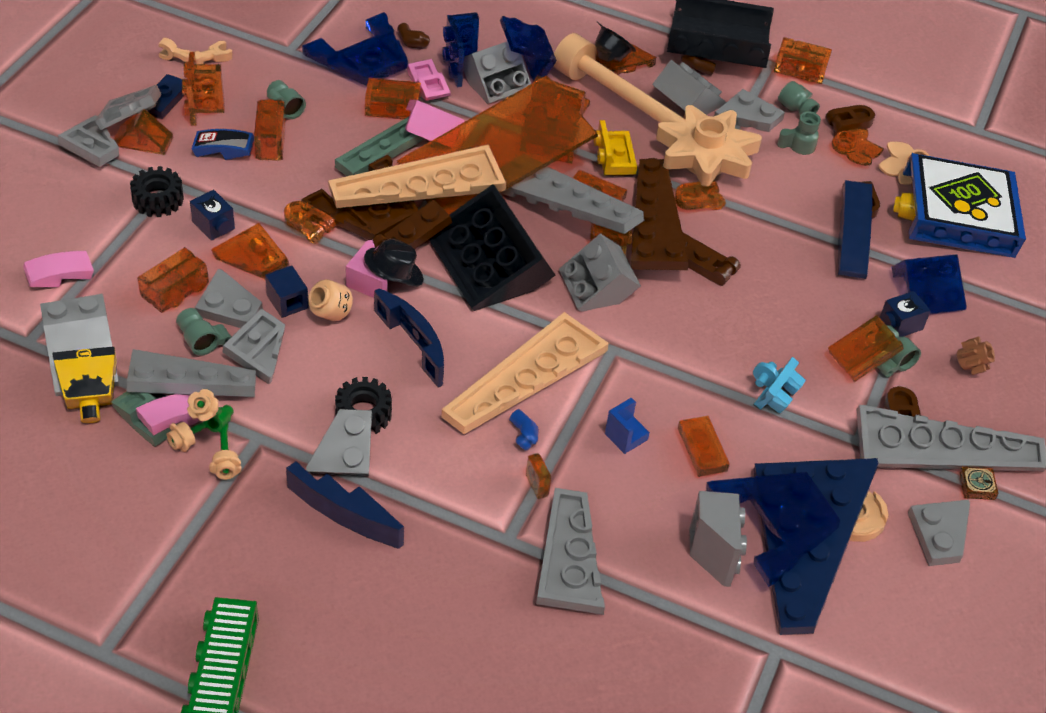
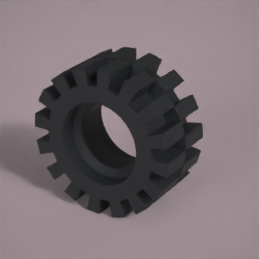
(160, 202)
(370, 393)

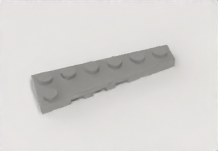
(574, 196)
(933, 444)

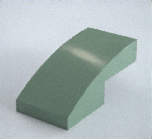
(126, 407)

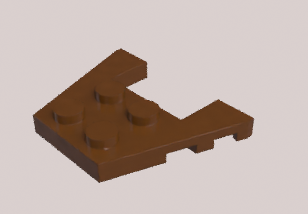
(366, 219)

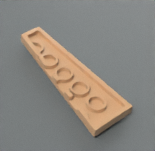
(433, 177)
(532, 367)

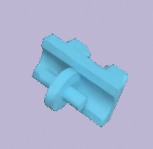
(774, 380)

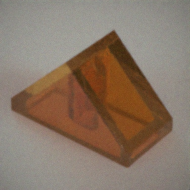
(144, 134)

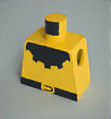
(87, 379)

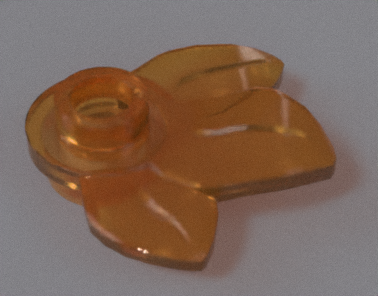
(856, 146)

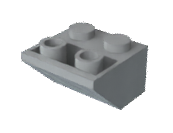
(496, 72)
(688, 88)
(599, 275)
(717, 535)

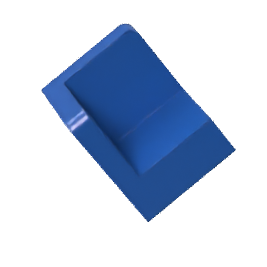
(624, 428)

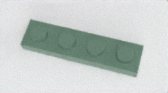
(389, 142)

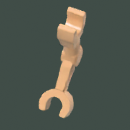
(216, 52)

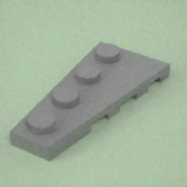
(178, 375)
(569, 561)

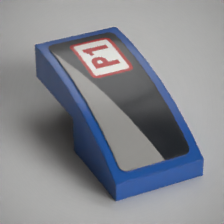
(227, 141)

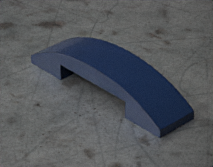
(398, 312)

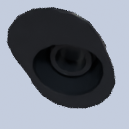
(612, 45)
(394, 262)

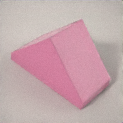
(360, 277)

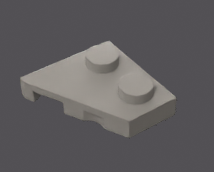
(753, 111)
(90, 142)

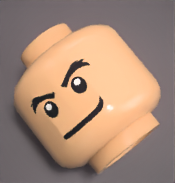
(330, 300)

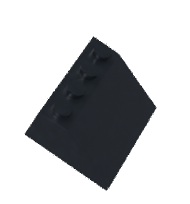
(490, 252)

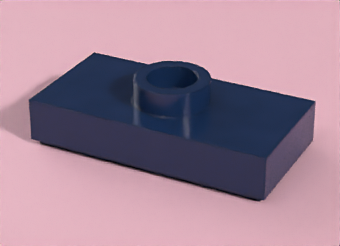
(170, 95)

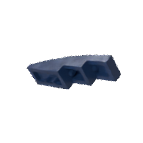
(855, 229)
(351, 510)

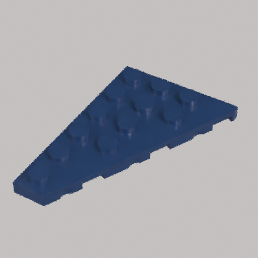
(805, 588)

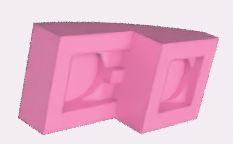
(432, 83)
(52, 268)
(164, 411)

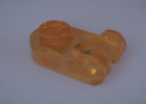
(696, 196)
(300, 216)

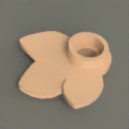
(895, 165)

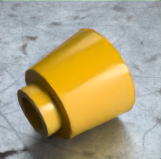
(905, 206)

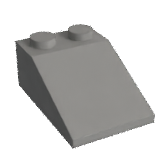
(75, 326)

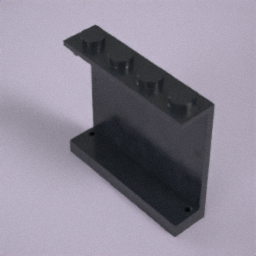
(722, 31)

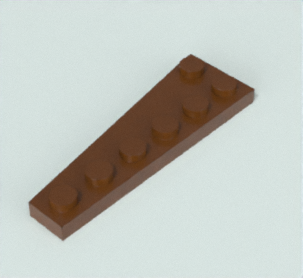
(659, 238)

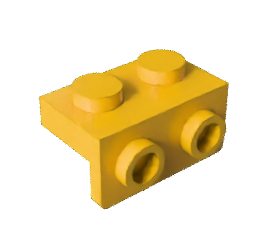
(615, 151)

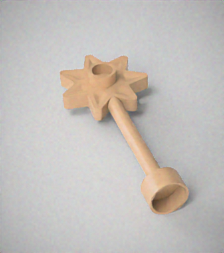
(695, 142)

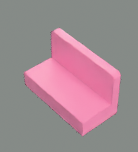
(429, 121)

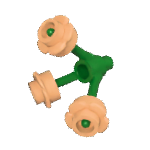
(215, 418)

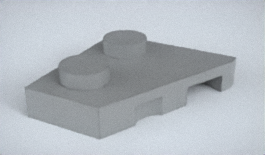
(128, 105)
(227, 301)
(257, 344)
(345, 445)
(941, 530)

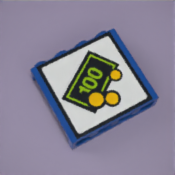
(965, 206)

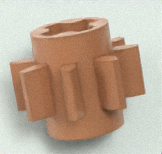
(975, 355)

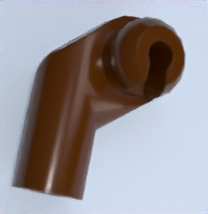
(411, 37)
(699, 64)

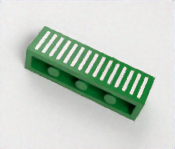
(223, 657)

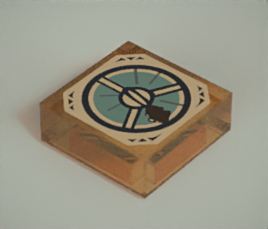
(538, 475)
(978, 483)

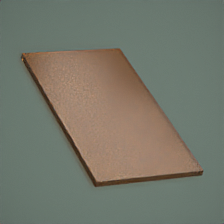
(522, 132)

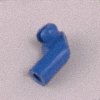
(527, 427)

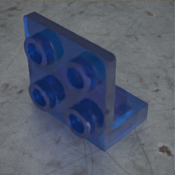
(461, 41)
(531, 43)
(935, 281)

